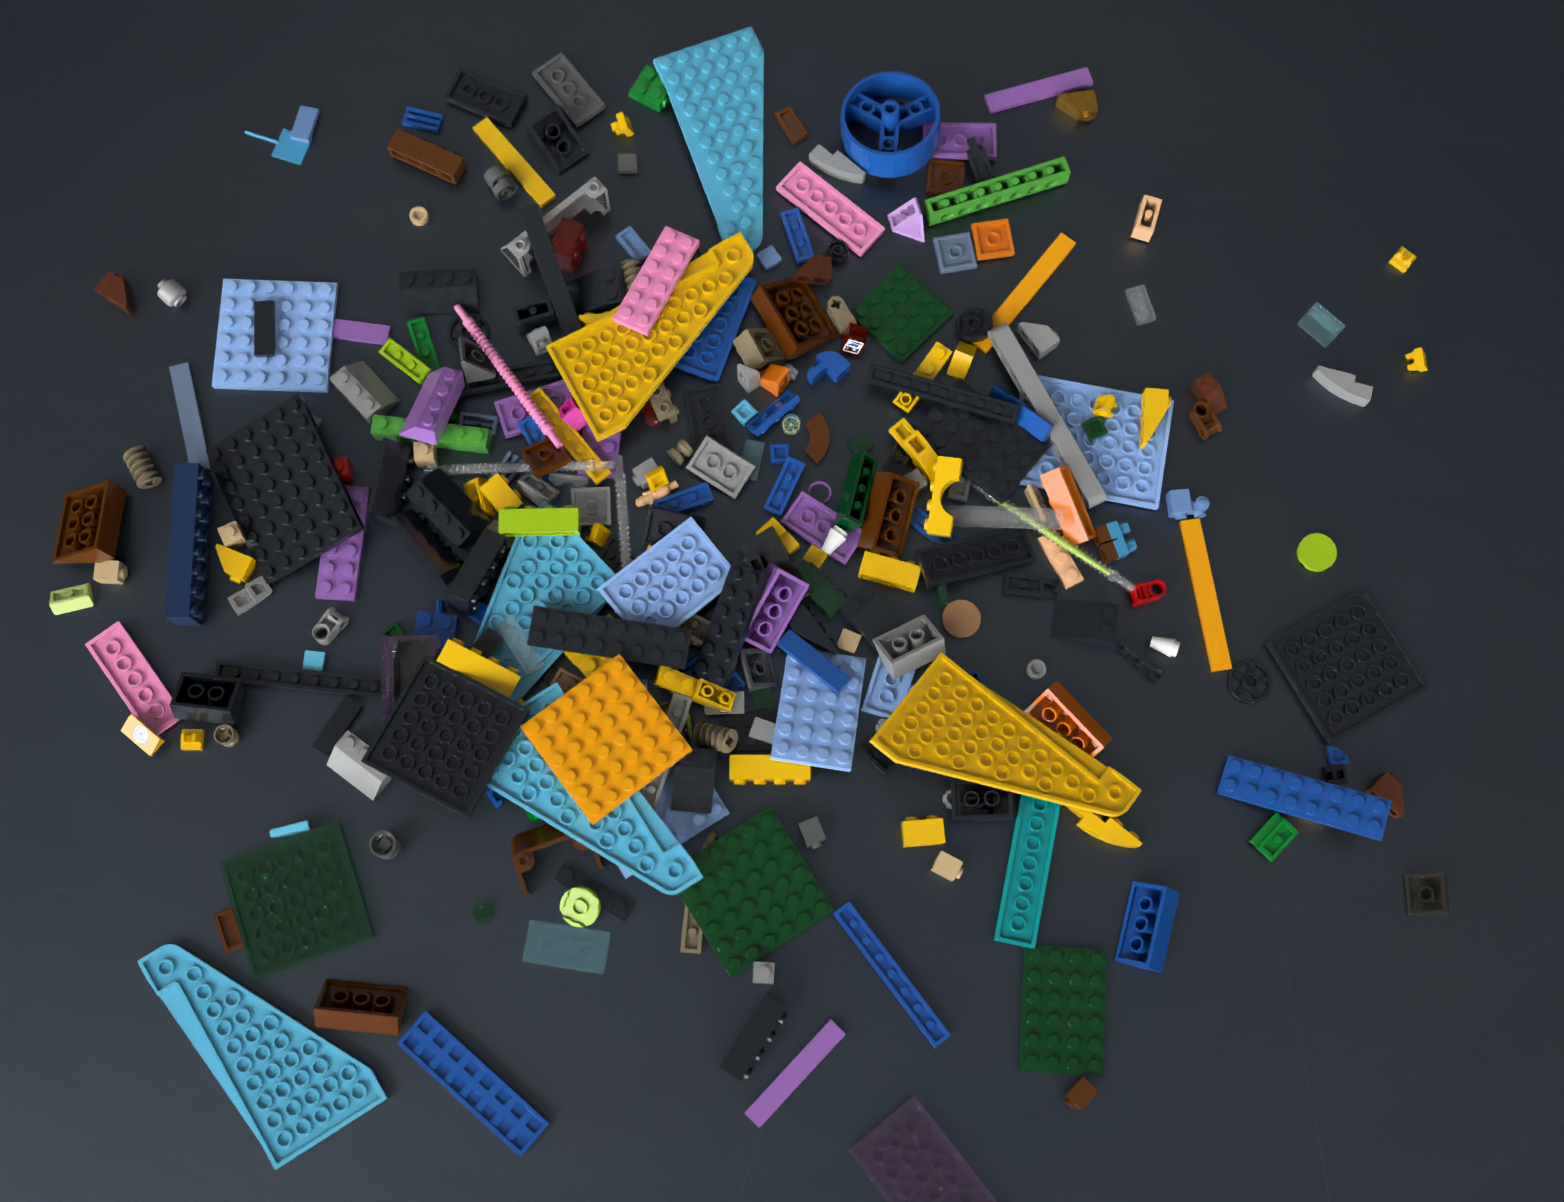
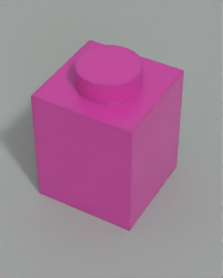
(572, 414)

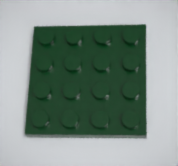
(901, 313)

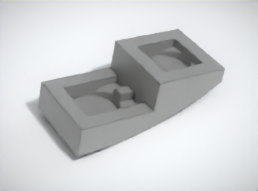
(250, 596)

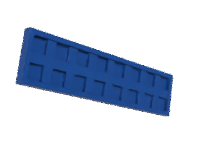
(1305, 797)
(473, 1083)

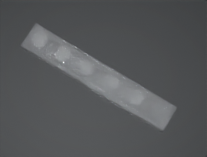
(1007, 517)

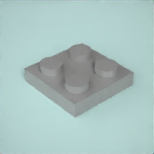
(593, 504)

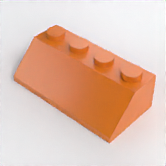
(1069, 719)

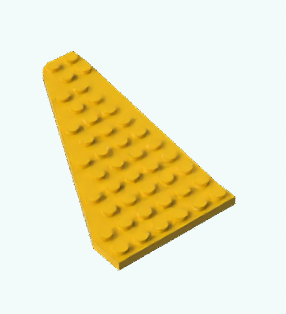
(619, 369)
(976, 735)

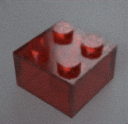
(569, 244)

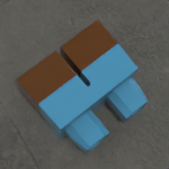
(1112, 542)

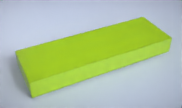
(405, 361)

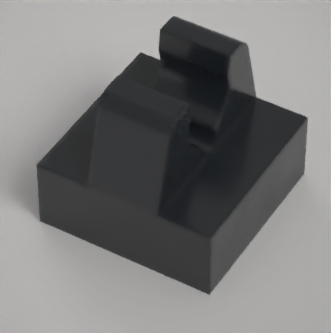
(1335, 775)

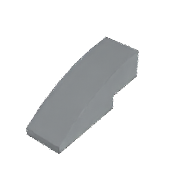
(836, 165)
(1343, 385)

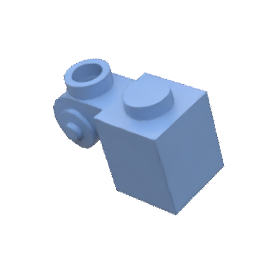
(1180, 505)

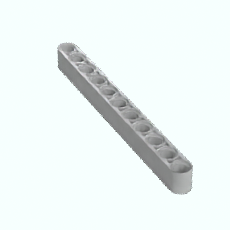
(1038, 399)

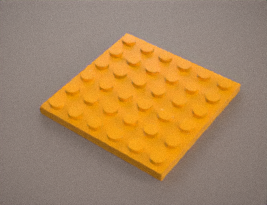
(606, 739)

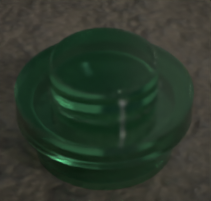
(482, 912)

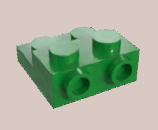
(650, 90)

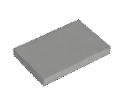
(720, 467)

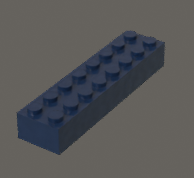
(188, 545)

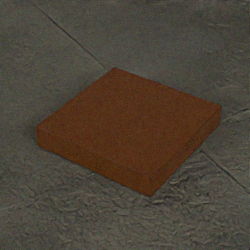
(944, 176)
(545, 457)

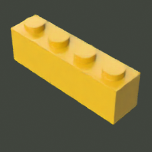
(478, 667)
(762, 770)

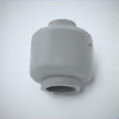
(172, 292)

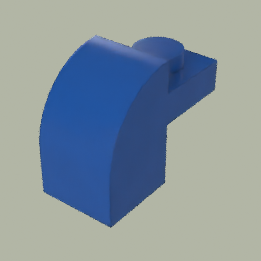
(828, 363)

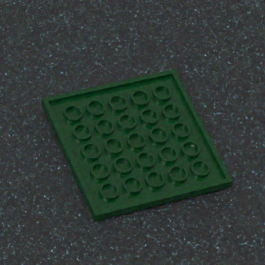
(753, 892)

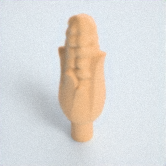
(649, 496)

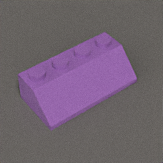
(434, 405)
(775, 607)

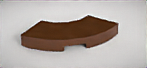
(819, 438)

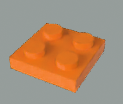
(992, 239)

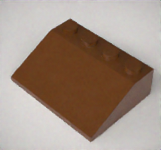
(794, 316)
(90, 524)

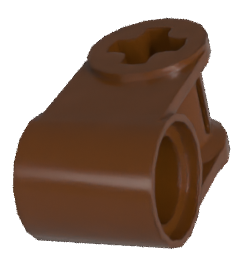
(1205, 421)

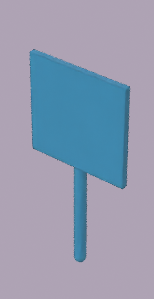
(285, 147)

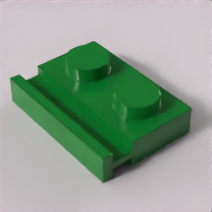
(1273, 836)

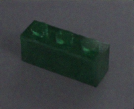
(822, 591)

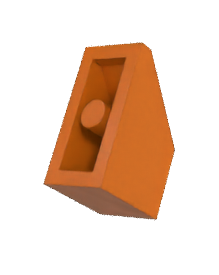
(774, 379)

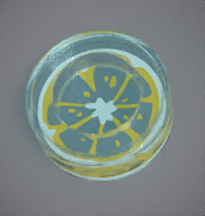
(791, 424)

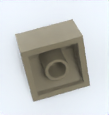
(758, 348)

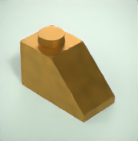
(1078, 105)

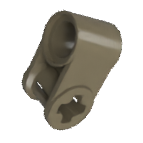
(840, 317)

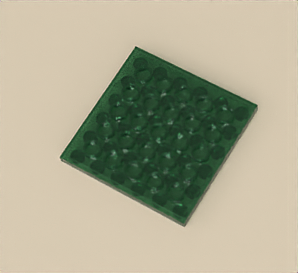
(296, 900)

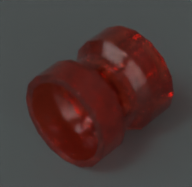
(649, 415)

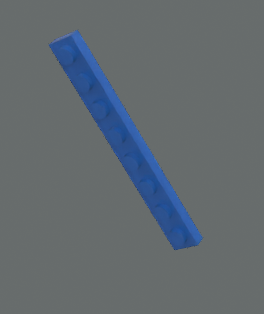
(892, 974)

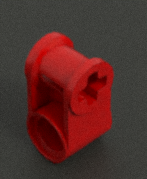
(1143, 592)

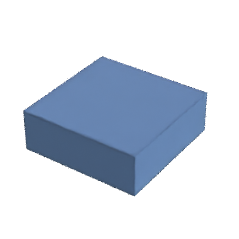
(769, 257)

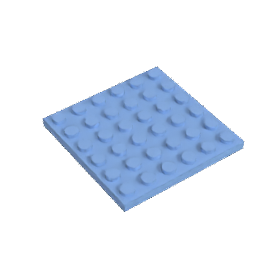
(302, 336)

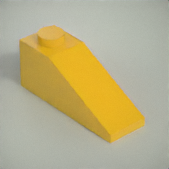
(1153, 407)

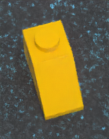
(235, 564)

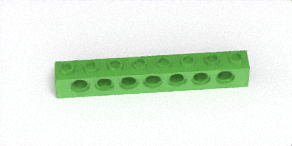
(996, 191)

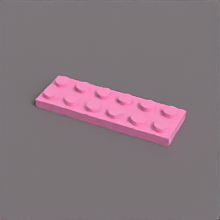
(830, 208)
(656, 280)
(133, 677)

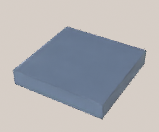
(955, 253)

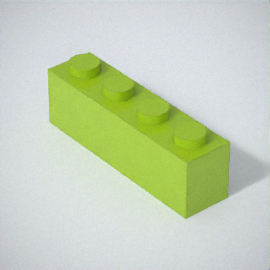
(540, 521)

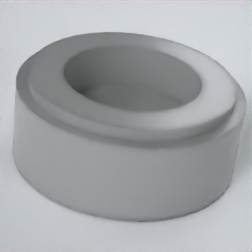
(1036, 669)

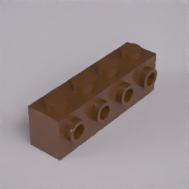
(427, 156)

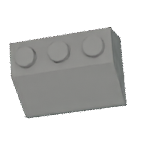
(364, 390)
(909, 646)
(347, 763)

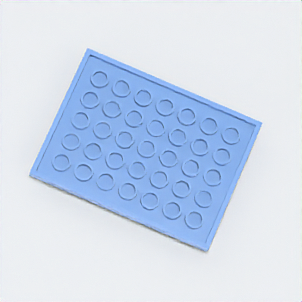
(1121, 467)

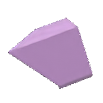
(908, 220)

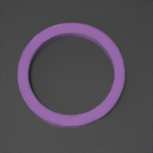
(822, 483)

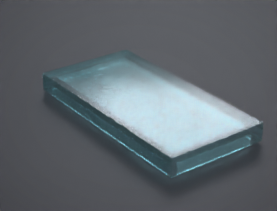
(566, 947)

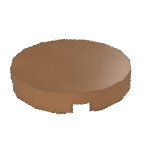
(961, 619)

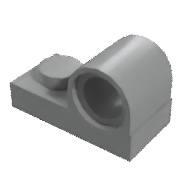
(539, 339)

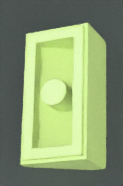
(71, 599)

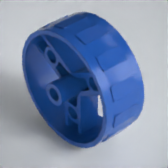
(895, 120)

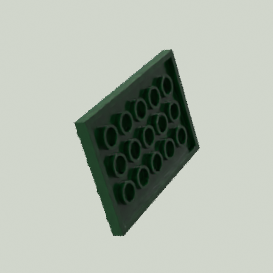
(1063, 1011)

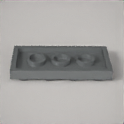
(568, 90)

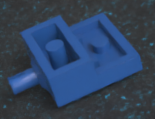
(438, 624)

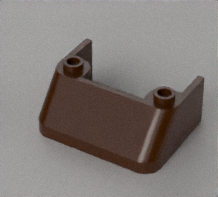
(535, 839)

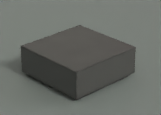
(627, 163)

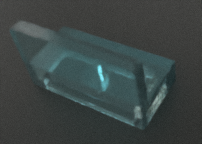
(1321, 325)

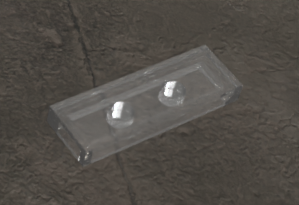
(517, 642)

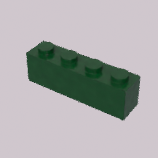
(856, 491)

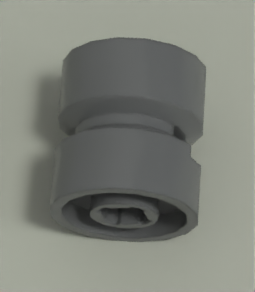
(500, 182)
(385, 844)

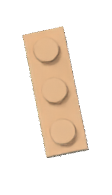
(1061, 562)

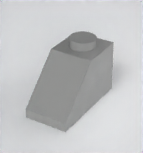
(1038, 338)

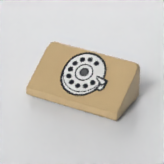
(1034, 497)

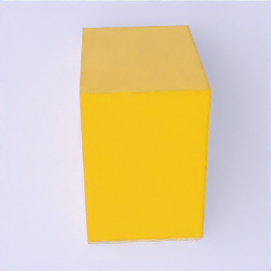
(961, 360)

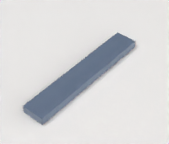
(189, 414)

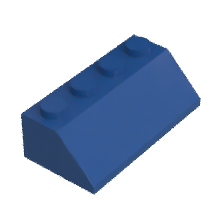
(1147, 926)

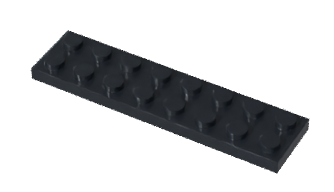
(609, 637)

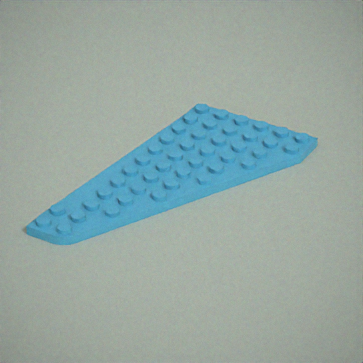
(720, 112)
(547, 574)
(626, 836)
(272, 1067)

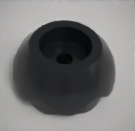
(837, 245)

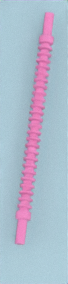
(513, 383)

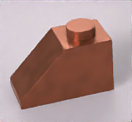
(815, 271)
(116, 291)
(1208, 389)
(1389, 788)

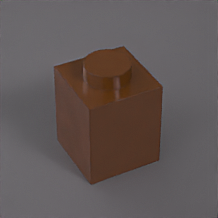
(1079, 1093)

